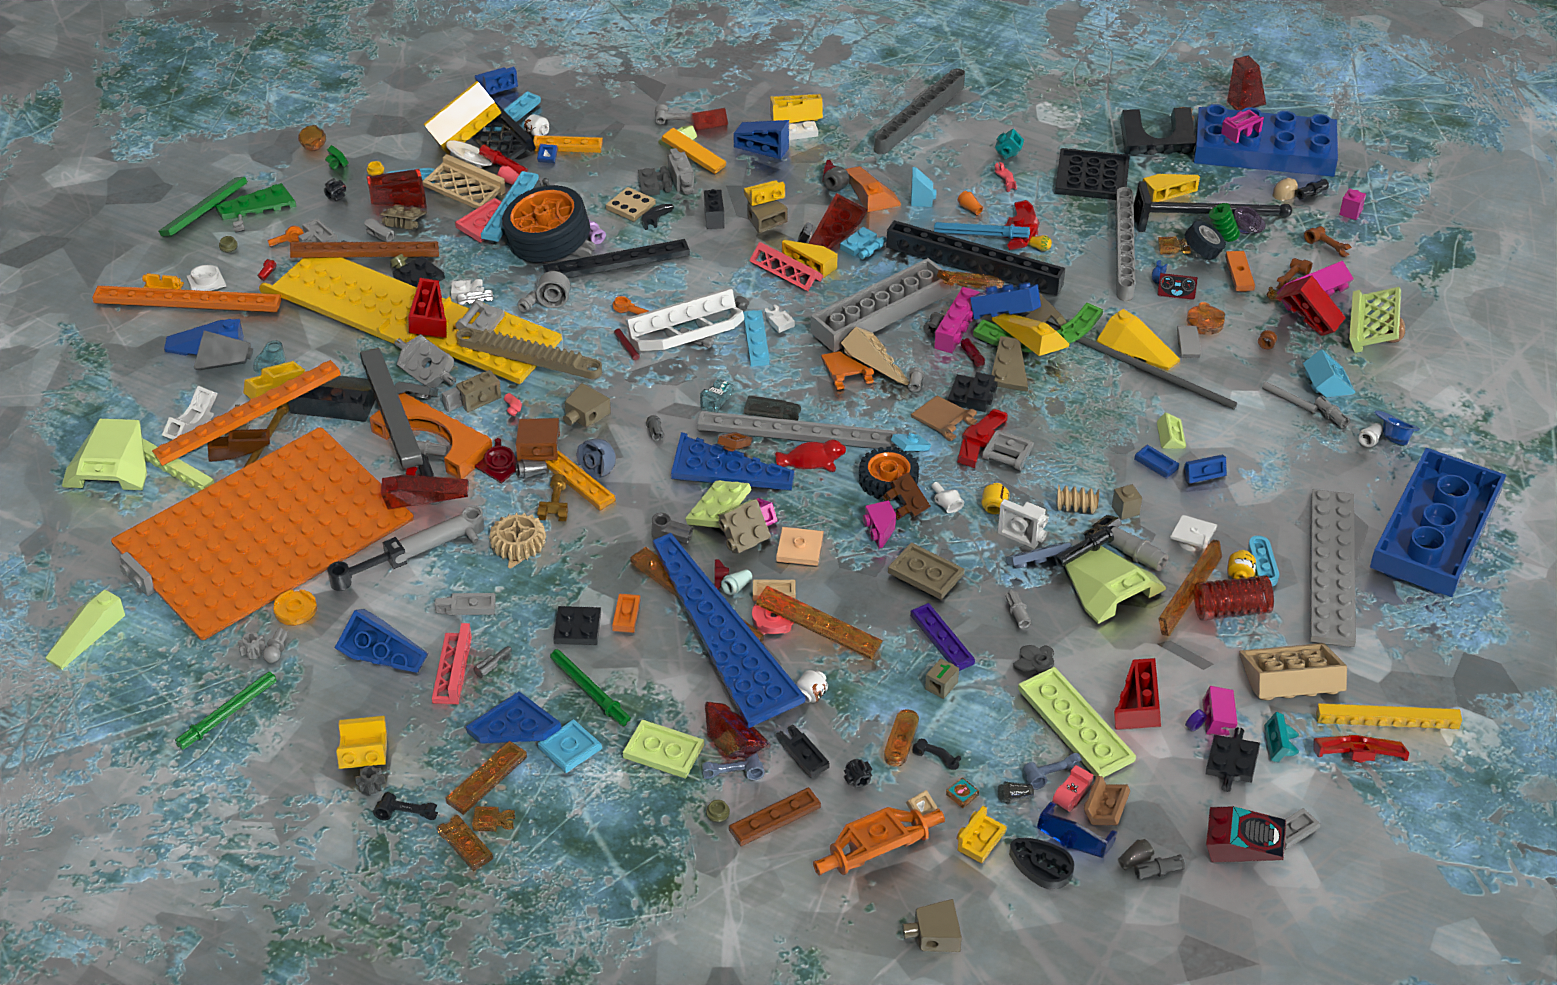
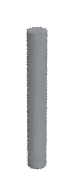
(1289, 397)

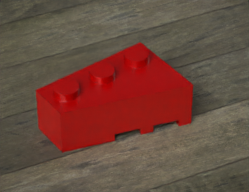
(1313, 304)
(427, 310)

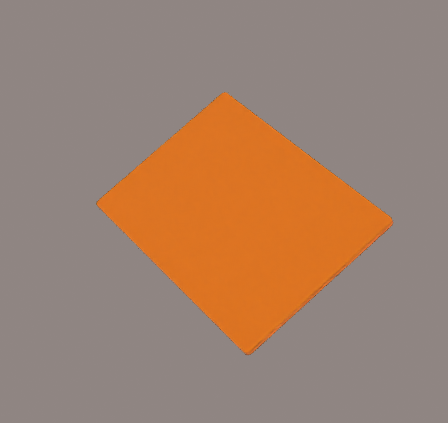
(261, 532)

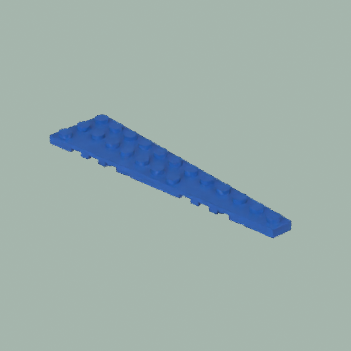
(745, 665)

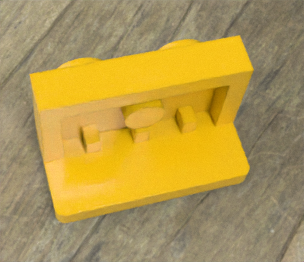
(765, 192)
(980, 835)

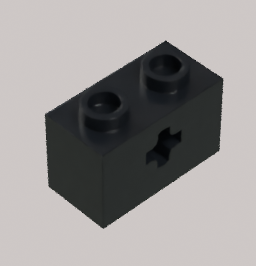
(714, 209)

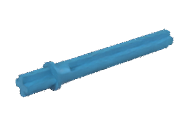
(985, 230)

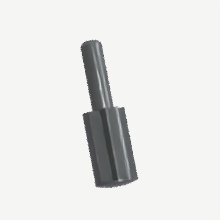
(490, 662)

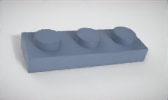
(1037, 555)

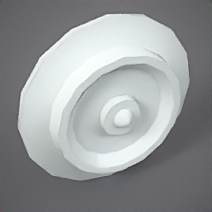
(467, 153)

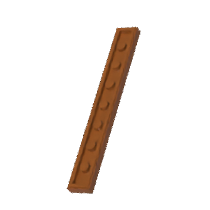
(363, 249)

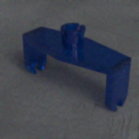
(1073, 834)

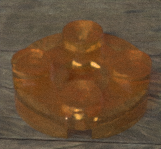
(1214, 318)

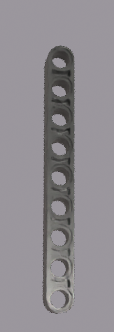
(919, 111)
(391, 408)

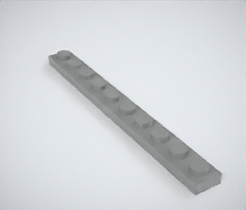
(795, 430)

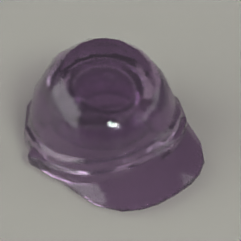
(1248, 220)

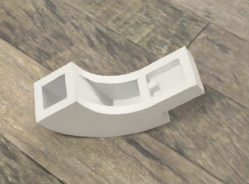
(196, 414)

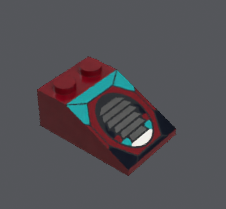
(1244, 835)

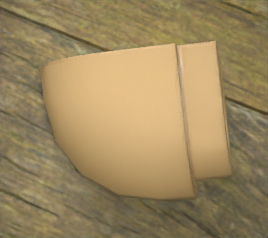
(1285, 189)

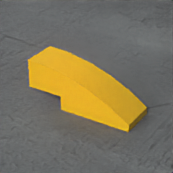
(271, 378)

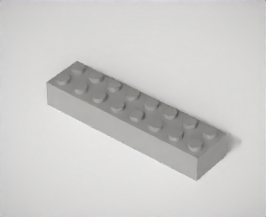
(880, 304)

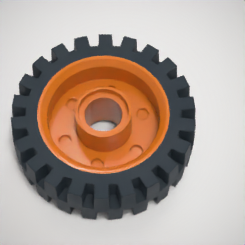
(883, 467)

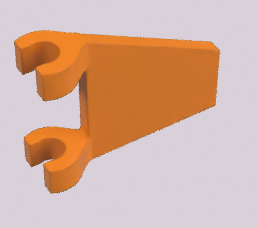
(843, 365)

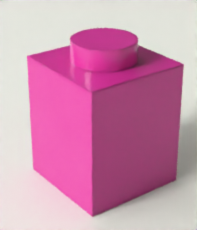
(1352, 204)

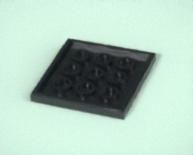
(1091, 173)

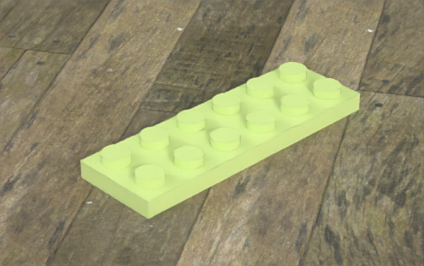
(1076, 722)

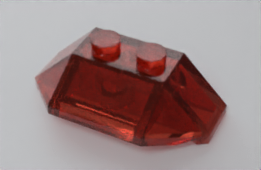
(731, 733)

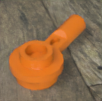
(290, 235)
(623, 304)

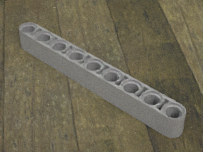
(1125, 244)

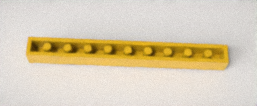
(1389, 716)

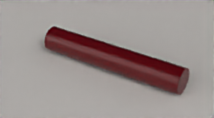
(627, 345)

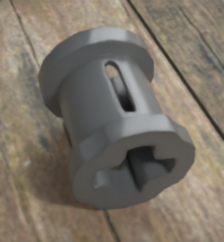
(931, 326)

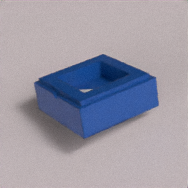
(547, 153)

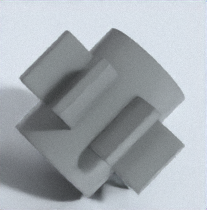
(251, 645)

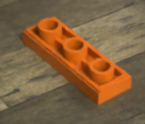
(1240, 271)

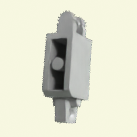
(681, 171)

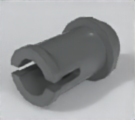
(654, 424)

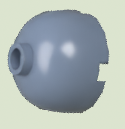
(596, 457)

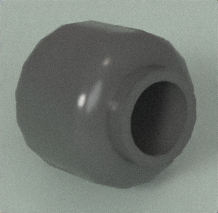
(836, 178)

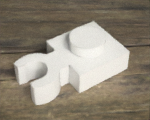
(779, 320)

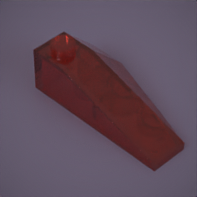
(421, 489)

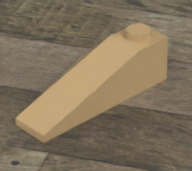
(868, 349)

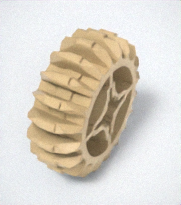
(530, 536)

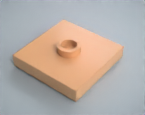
(800, 546)

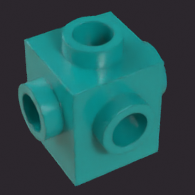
(1009, 144)

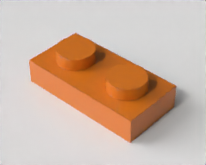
(626, 613)

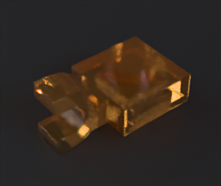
(1171, 245)

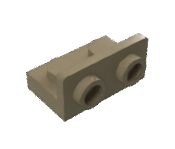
(479, 390)

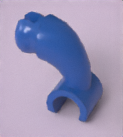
(1157, 270)

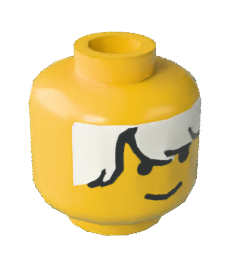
(1241, 564)

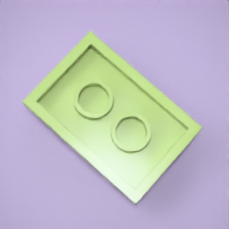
(718, 499)
(663, 748)

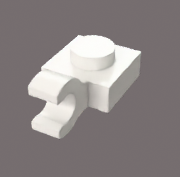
(465, 287)

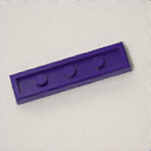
(942, 636)

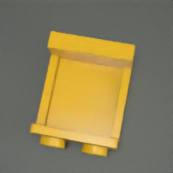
(362, 742)

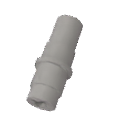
(1139, 549)

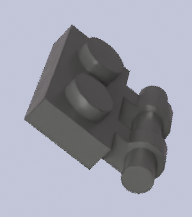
(649, 181)

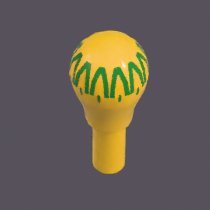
(1041, 242)

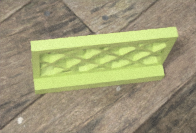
(1360, 318)

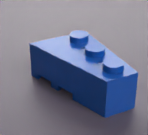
(1006, 300)

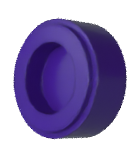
(1196, 720)

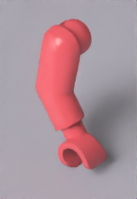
(1006, 175)

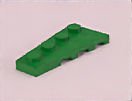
(256, 202)

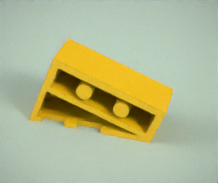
(796, 107)

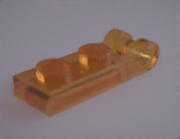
(465, 842)

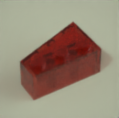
(1246, 84)
(397, 189)

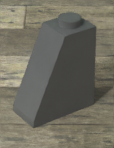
(221, 351)

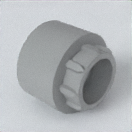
(553, 289)

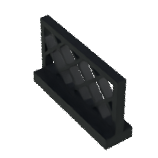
(509, 128)

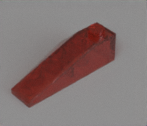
(838, 222)

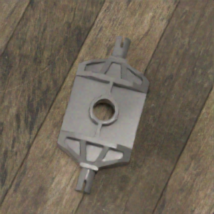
(416, 355)

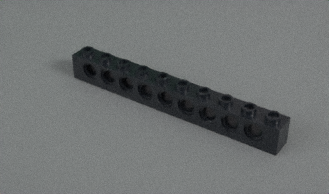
(974, 257)

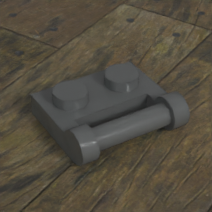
(420, 390)

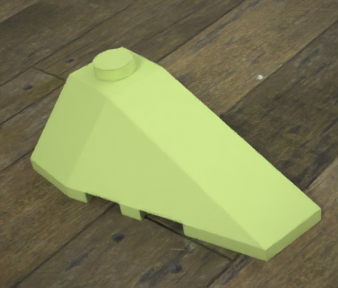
(85, 627)

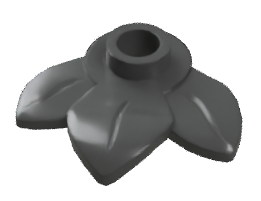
(1035, 658)

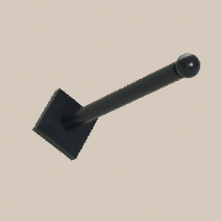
(1143, 206)

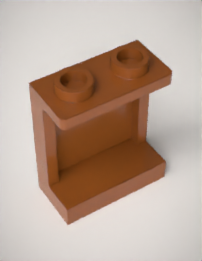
(537, 439)

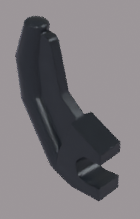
(652, 216)

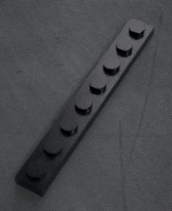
(620, 259)

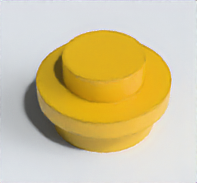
(375, 168)

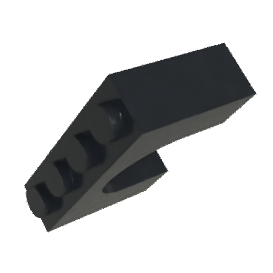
(1137, 141)

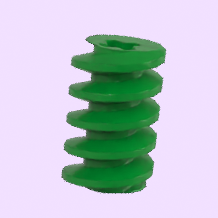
(1224, 222)

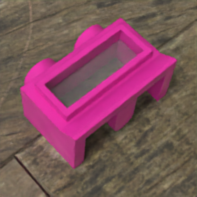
(1243, 120)

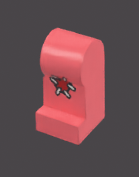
(1073, 789)

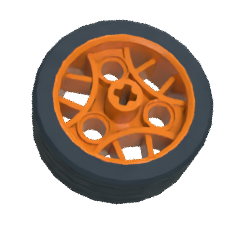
(546, 223)

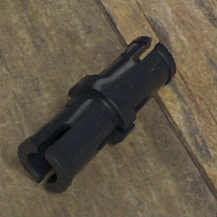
(1312, 189)

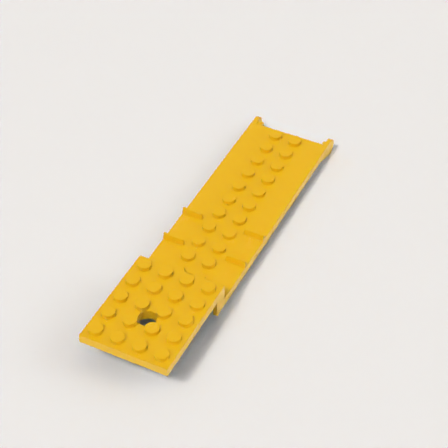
(383, 306)

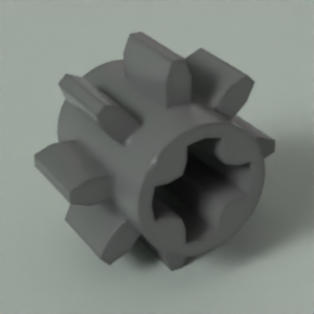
(370, 780)

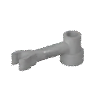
(662, 115)

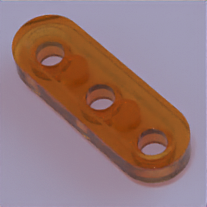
(897, 751)

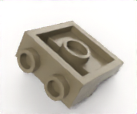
(744, 526)

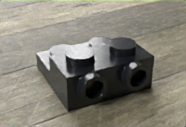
(973, 391)

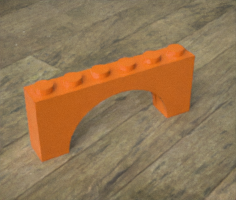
(467, 444)

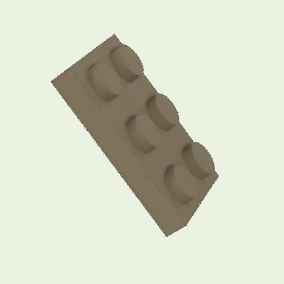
(926, 570)

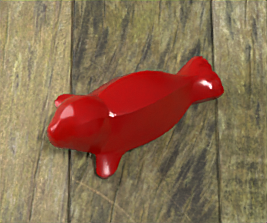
(812, 455)

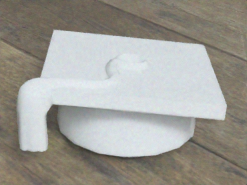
(206, 278)
(1193, 533)

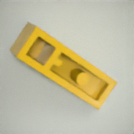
(1168, 186)
(811, 255)

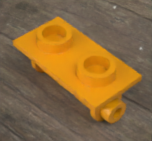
(167, 282)

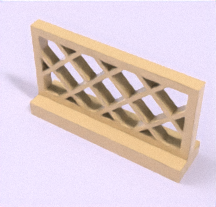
(470, 175)

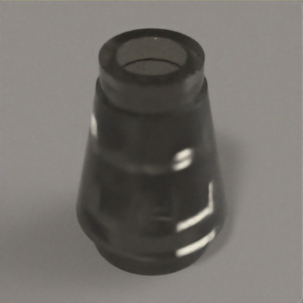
(1013, 792)
(1137, 853)

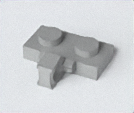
(317, 232)

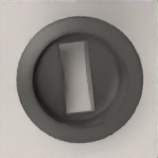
(741, 303)

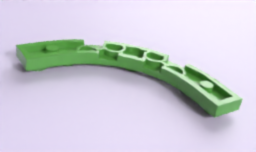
(1070, 331)

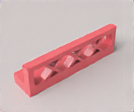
(790, 262)
(457, 668)

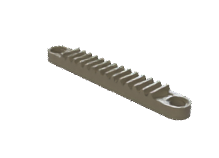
(529, 352)

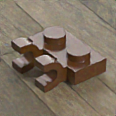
(910, 496)

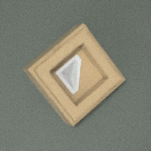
(922, 802)

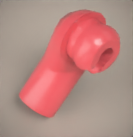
(515, 404)

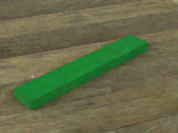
(203, 206)

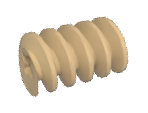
(1077, 500)

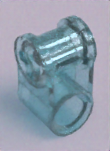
(271, 355)

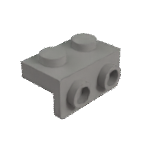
(136, 574)

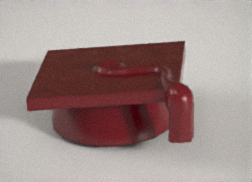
(498, 462)

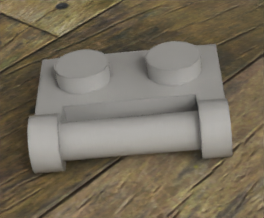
(488, 317)
(1009, 445)

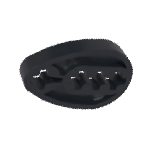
(1039, 850)

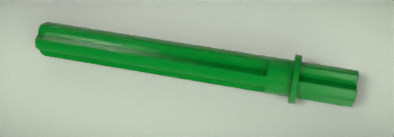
(611, 707)
(224, 711)

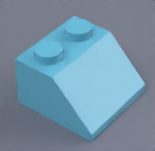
(1327, 375)

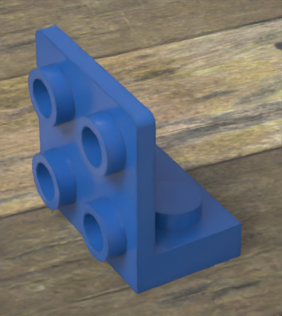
(498, 80)

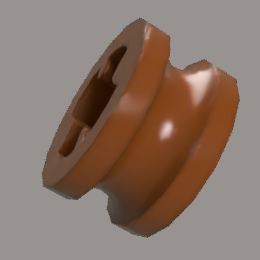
(1267, 334)

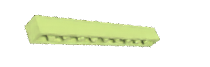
(179, 469)

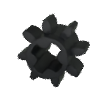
(335, 189)
(858, 773)

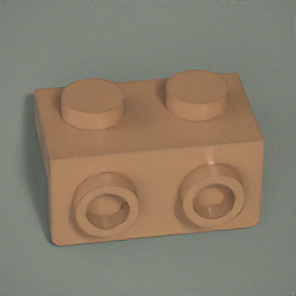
(1106, 802)

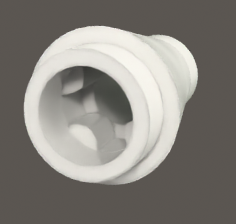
(1369, 436)

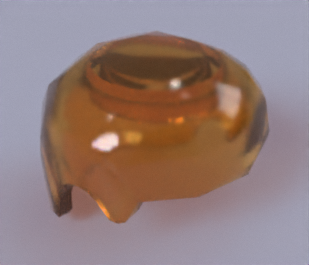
(312, 138)

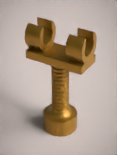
(558, 484)

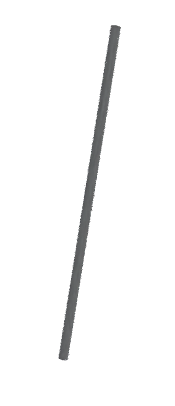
(1148, 368)

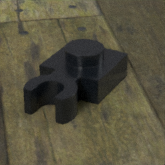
(1108, 520)

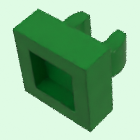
(336, 158)

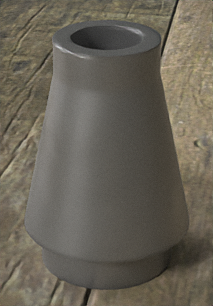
(530, 468)

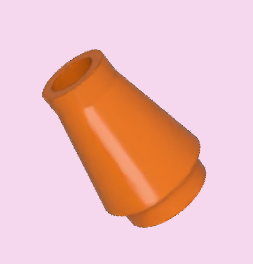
(969, 202)

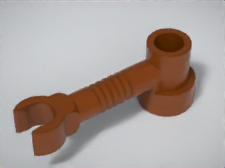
(1318, 233)
(1297, 266)

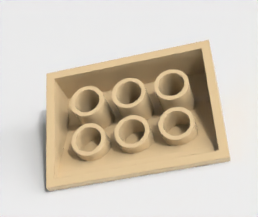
(1294, 671)

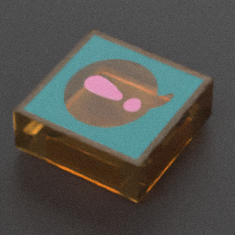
(962, 792)

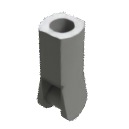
(379, 230)

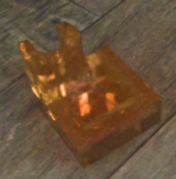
(489, 818)

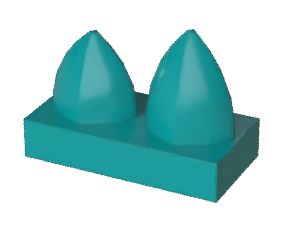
(1278, 737)

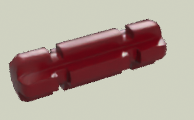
(973, 352)

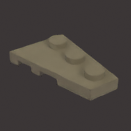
(1009, 365)

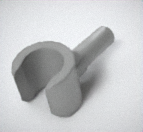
(238, 225)

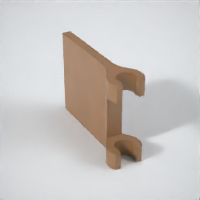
(943, 416)

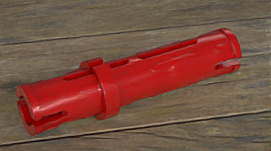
(497, 158)

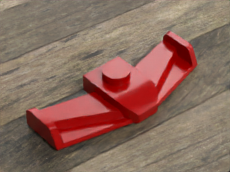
(1025, 218)
(979, 436)
(1359, 747)

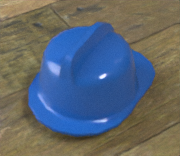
(1396, 429)

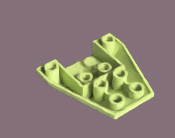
(110, 453)
(1107, 579)

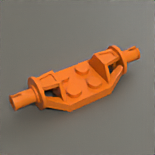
(875, 836)

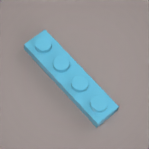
(520, 107)
(756, 338)

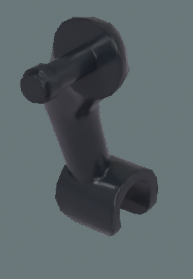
(922, 746)

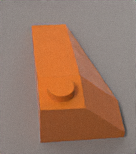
(871, 191)

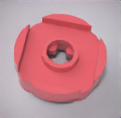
(766, 624)

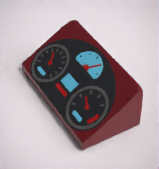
(1177, 286)

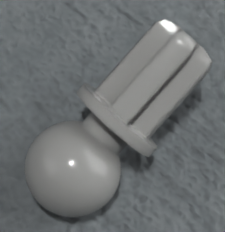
(275, 645)

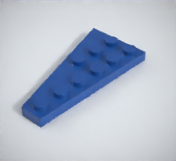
(713, 463)

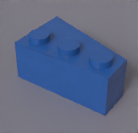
(763, 137)

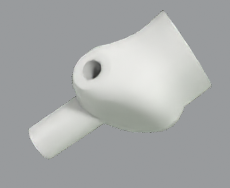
(947, 499)

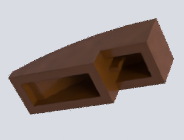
(238, 444)

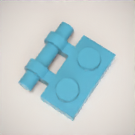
(862, 242)

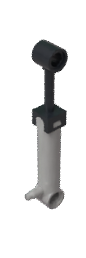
(398, 551)

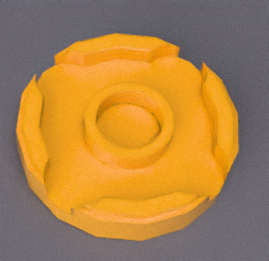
(295, 607)

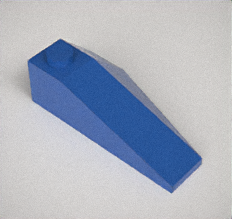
(189, 340)
(377, 642)

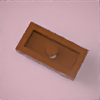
(734, 441)

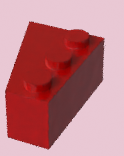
(1140, 697)

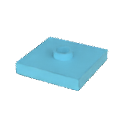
(570, 746)

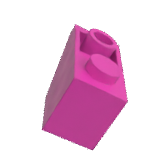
(881, 521)

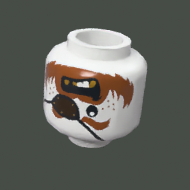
(536, 125)
(812, 685)

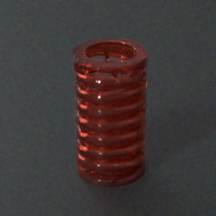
(1234, 597)

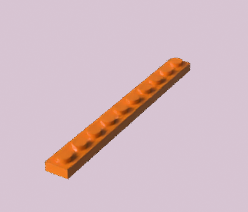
(187, 298)
(246, 412)

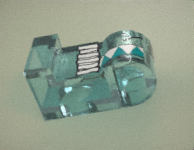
(717, 394)

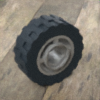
(1205, 239)

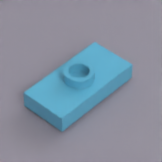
(910, 442)

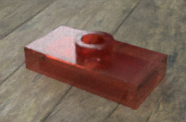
(709, 119)

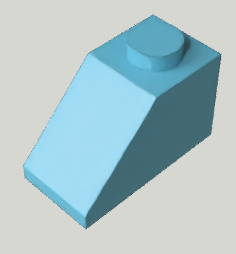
(921, 189)

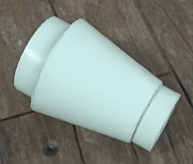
(735, 582)

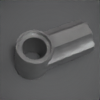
(664, 525)

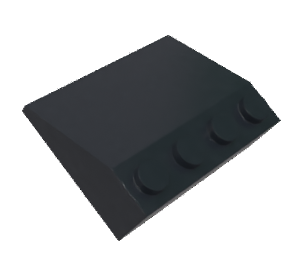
(339, 399)

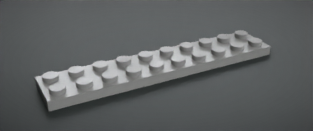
(1332, 569)

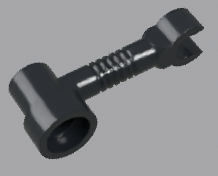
(388, 805)

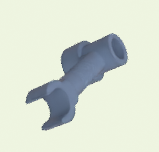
(752, 766)
(1036, 775)

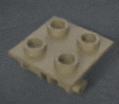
(402, 217)

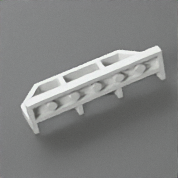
(680, 313)

